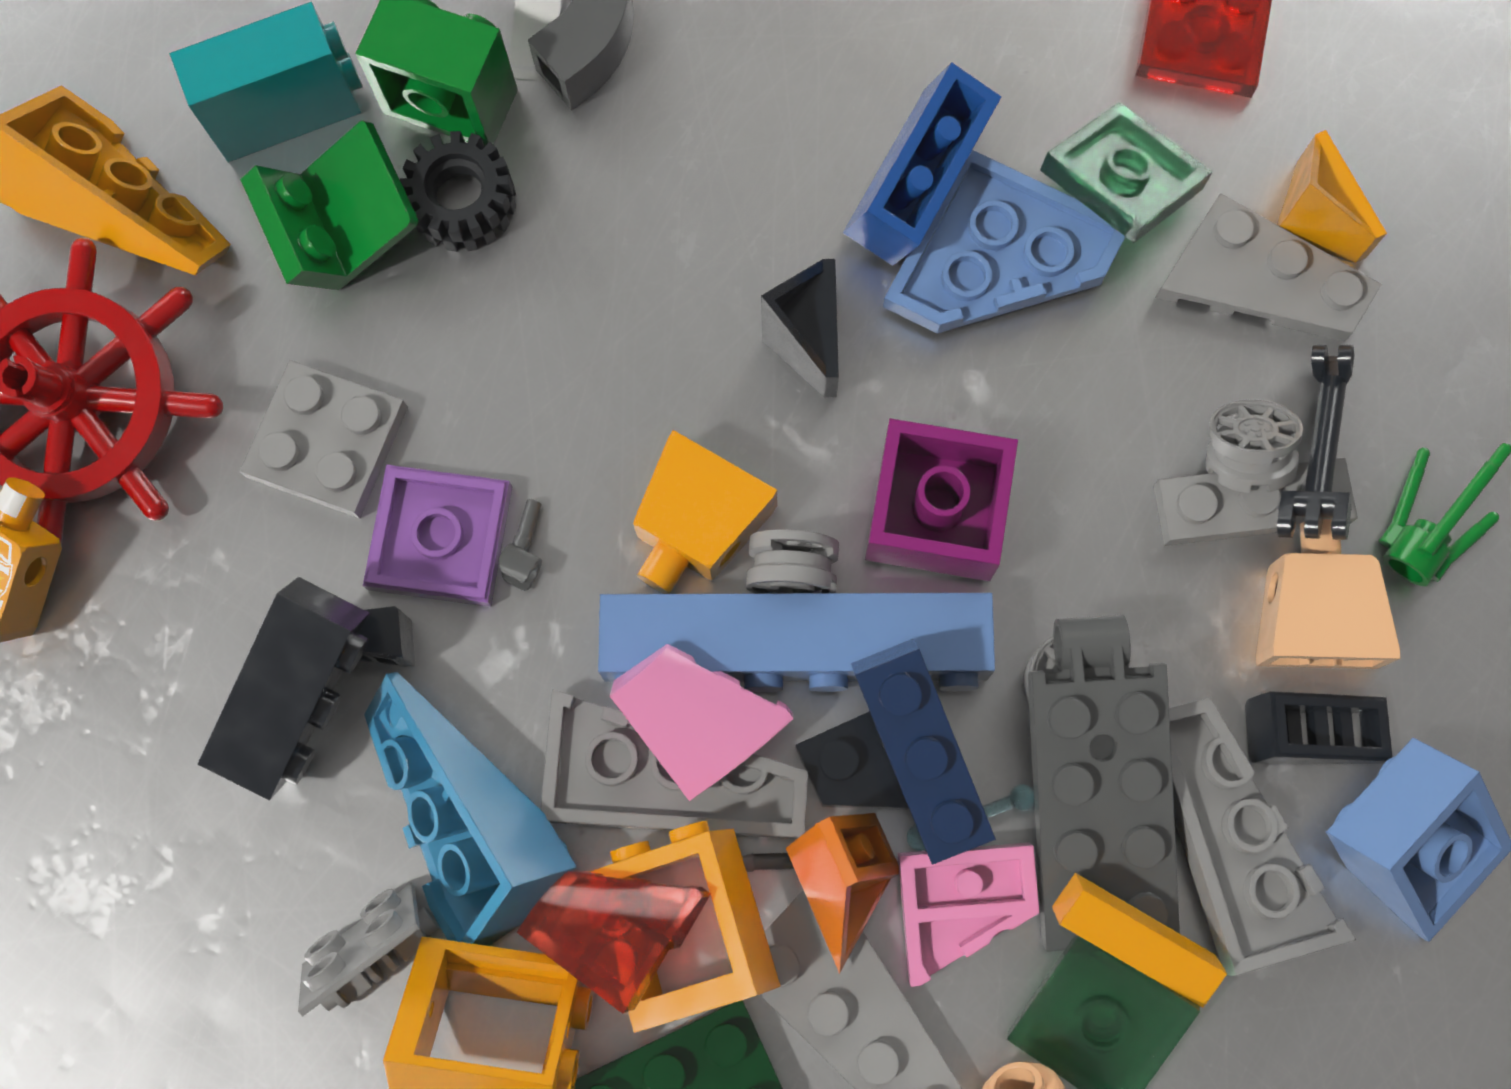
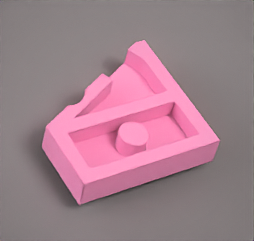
(963, 903)

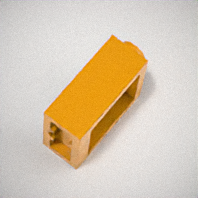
(736, 914)
(491, 972)

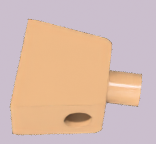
(1326, 609)

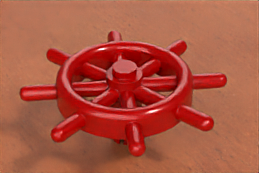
(70, 397)

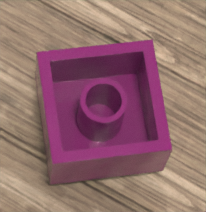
(942, 500)

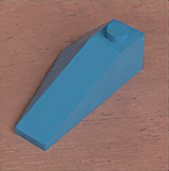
(477, 831)

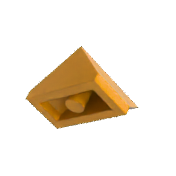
(1328, 204)

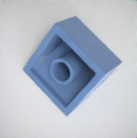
(1422, 836)

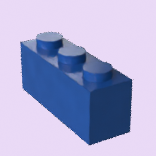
(922, 165)

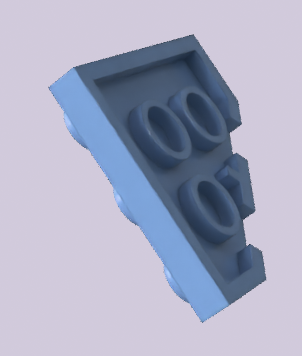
(1000, 249)

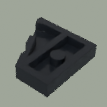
(851, 767)

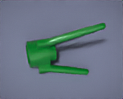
(1421, 550)

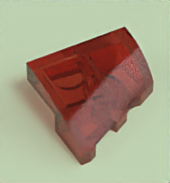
(612, 930)

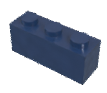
(923, 751)

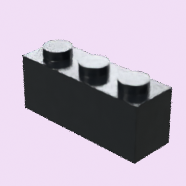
(286, 689)

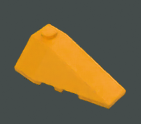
(73, 172)

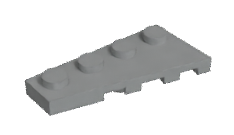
(1245, 869)
(853, 1016)

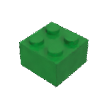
(438, 68)

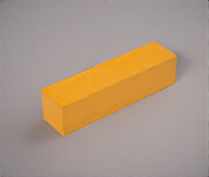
(1138, 940)

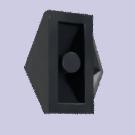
(802, 325)

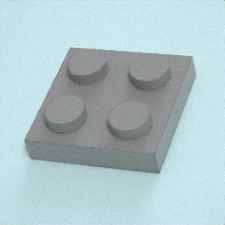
(324, 438)

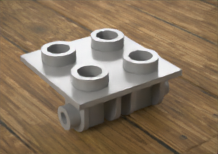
(337, 961)

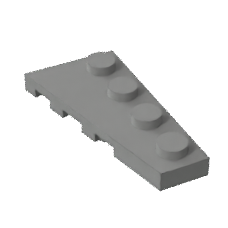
(609, 777)

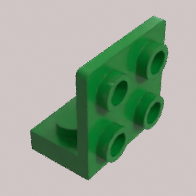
(334, 213)

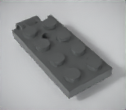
(1110, 813)

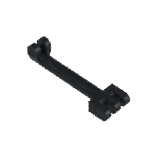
(1318, 499)

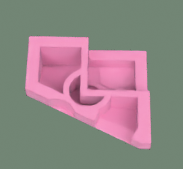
(695, 718)

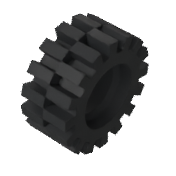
(453, 160)

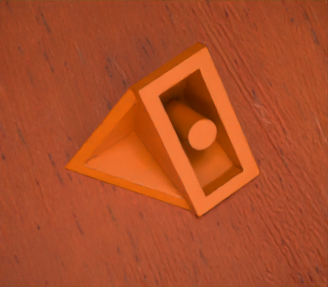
(844, 873)

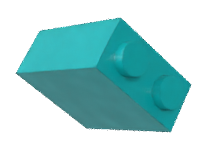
(269, 81)

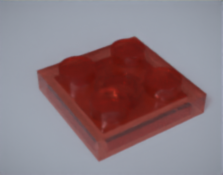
(1205, 43)

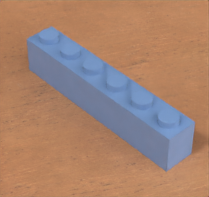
(800, 634)

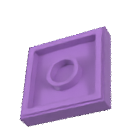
(438, 535)

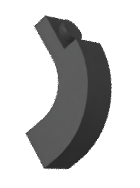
(583, 47)

